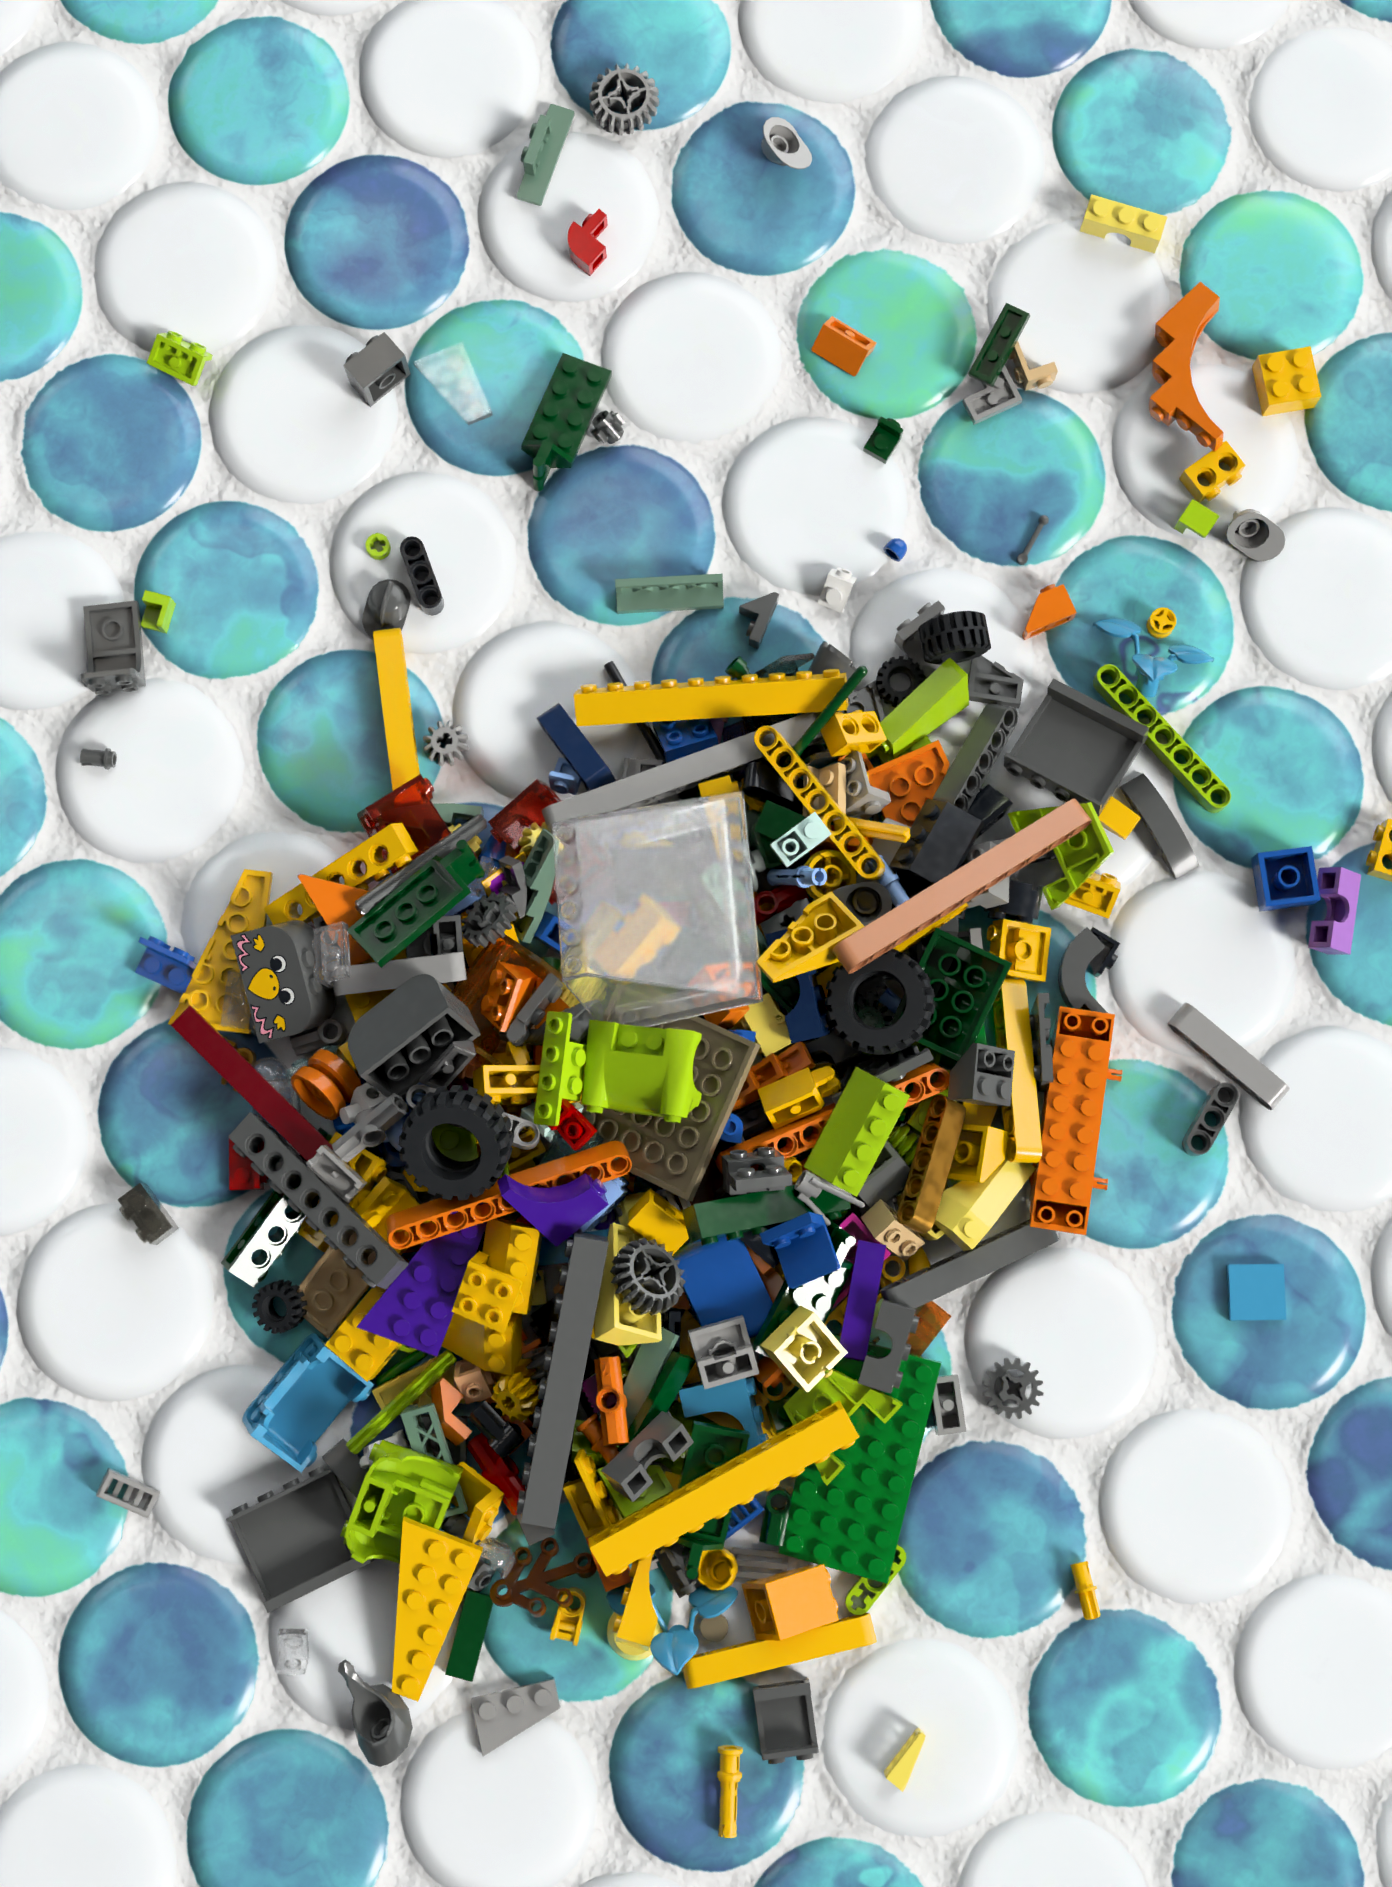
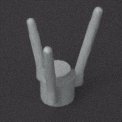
(812, 1185)

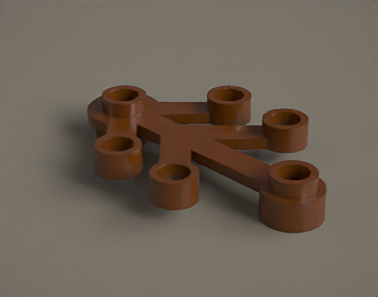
(538, 1579)

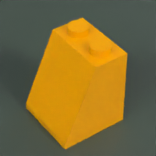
(790, 1602)

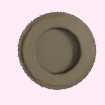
(714, 1628)

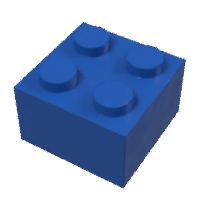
(1285, 878)

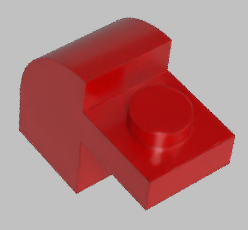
(583, 245)

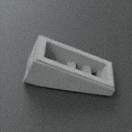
(106, 1481)

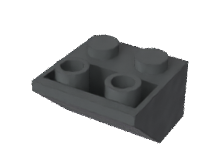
(983, 1076)
(886, 1177)

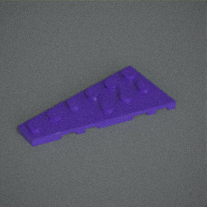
(421, 1298)

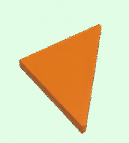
(336, 905)

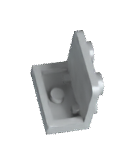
(909, 639)
(861, 798)

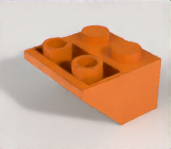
(507, 994)

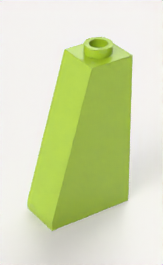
(926, 708)

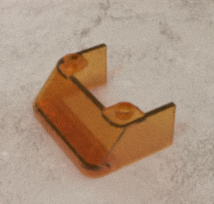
(477, 985)

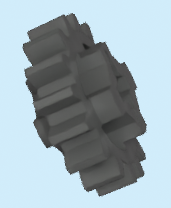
(489, 919)
(1002, 1395)

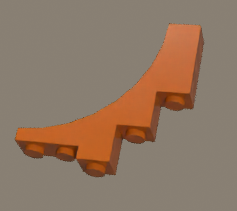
(1178, 335)

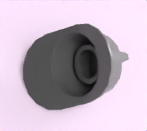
(386, 606)
(865, 900)

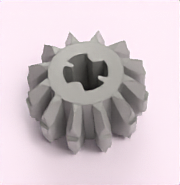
(450, 751)

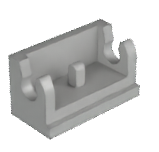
(336, 1173)

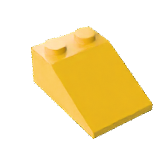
(486, 1346)

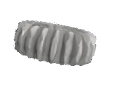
(605, 106)

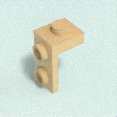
(1040, 376)

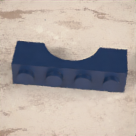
(808, 1017)

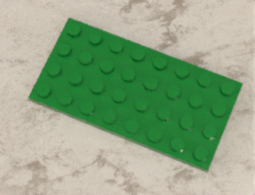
(861, 1512)

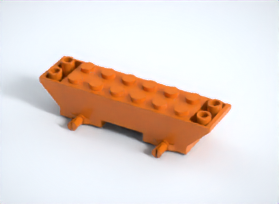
(1072, 1121)

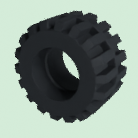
(954, 636)

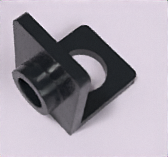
(1110, 958)

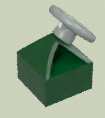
(768, 826)

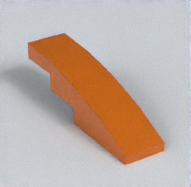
(773, 1069)

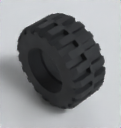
(893, 1037)
(445, 1174)

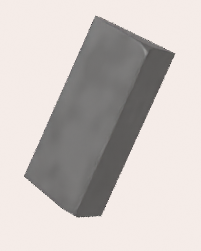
(449, 1064)

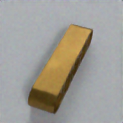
(931, 1164)

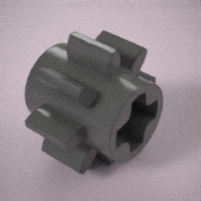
(608, 427)

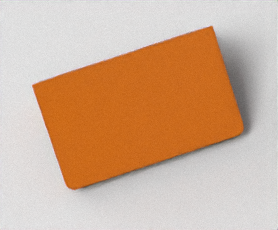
(843, 346)

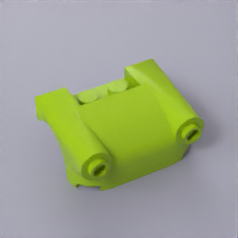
(640, 1070)
(397, 1486)

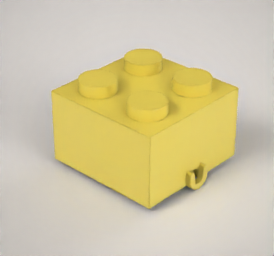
(770, 1026)
(804, 1349)

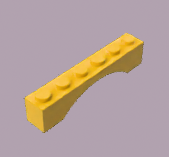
(639, 1617)

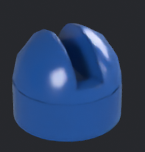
(896, 549)

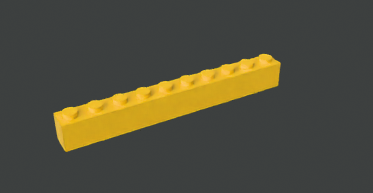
(707, 698)
(722, 1489)

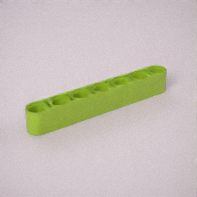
(1175, 743)

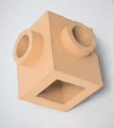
(473, 1381)

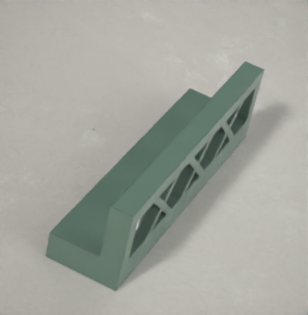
(669, 593)
(419, 1442)

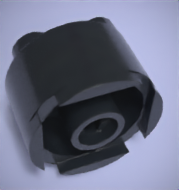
(1023, 903)

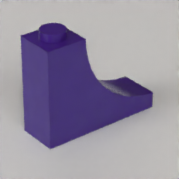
(558, 1209)

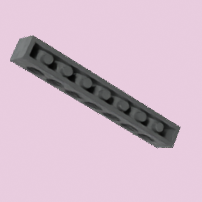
(388, 1261)

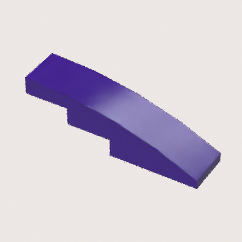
(862, 1299)

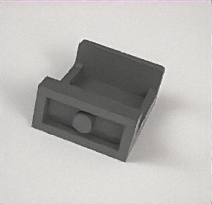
(785, 1721)

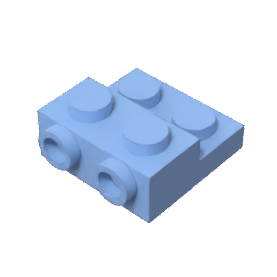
(615, 1193)

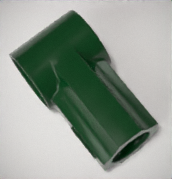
(775, 1519)

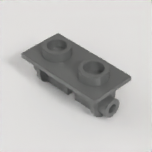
(673, 1566)

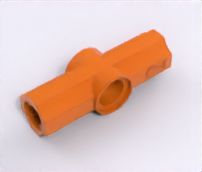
(610, 1382)

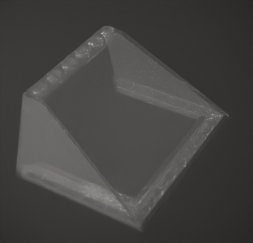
(658, 910)

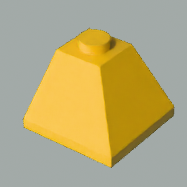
(978, 1153)

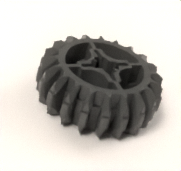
(647, 1293)

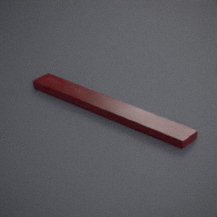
(249, 1083)

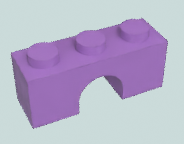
(1340, 892)

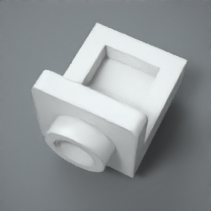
(837, 589)

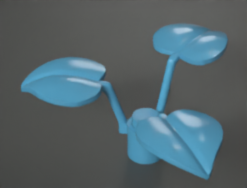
(1148, 668)
(679, 1643)

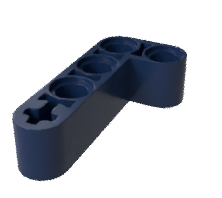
(575, 748)

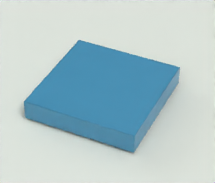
(1256, 1292)

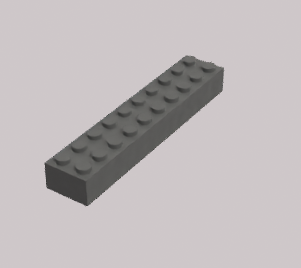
(564, 1379)

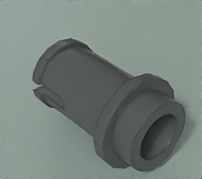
(98, 758)

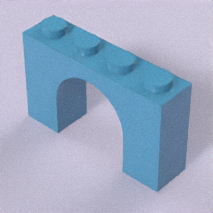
(732, 1398)

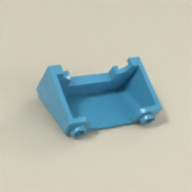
(303, 1402)

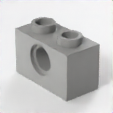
(948, 1406)

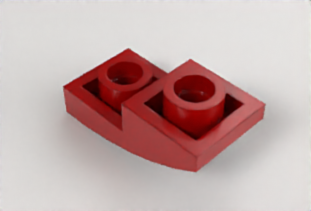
(573, 1126)

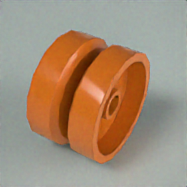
(325, 1083)

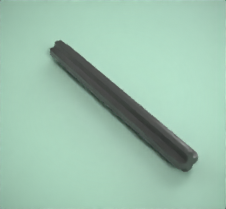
(441, 849)

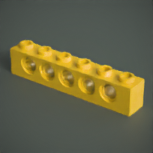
(399, 852)

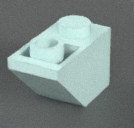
(800, 839)

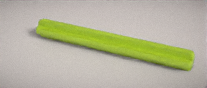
(401, 1401)

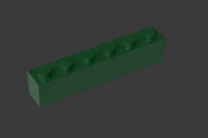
(753, 1213)

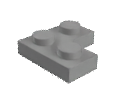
(993, 399)

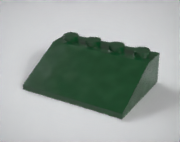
(964, 991)

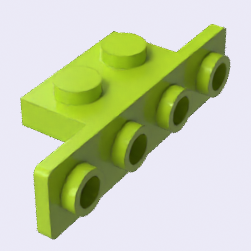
(559, 1069)

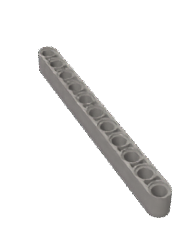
(677, 774)

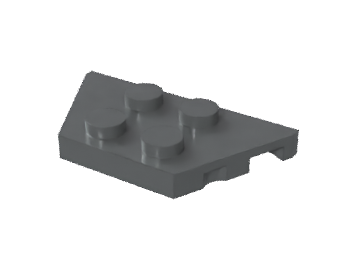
(888, 1067)

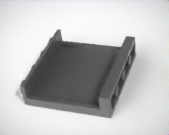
(1076, 747)
(296, 1537)

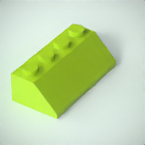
(856, 1131)

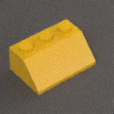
(516, 1252)

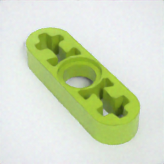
(855, 1590)

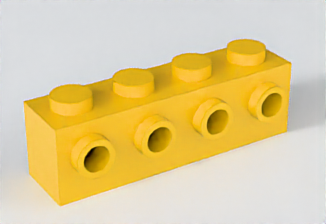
(509, 1082)

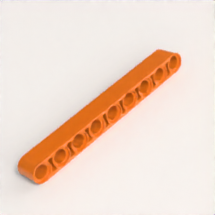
(794, 1131)
(495, 1205)

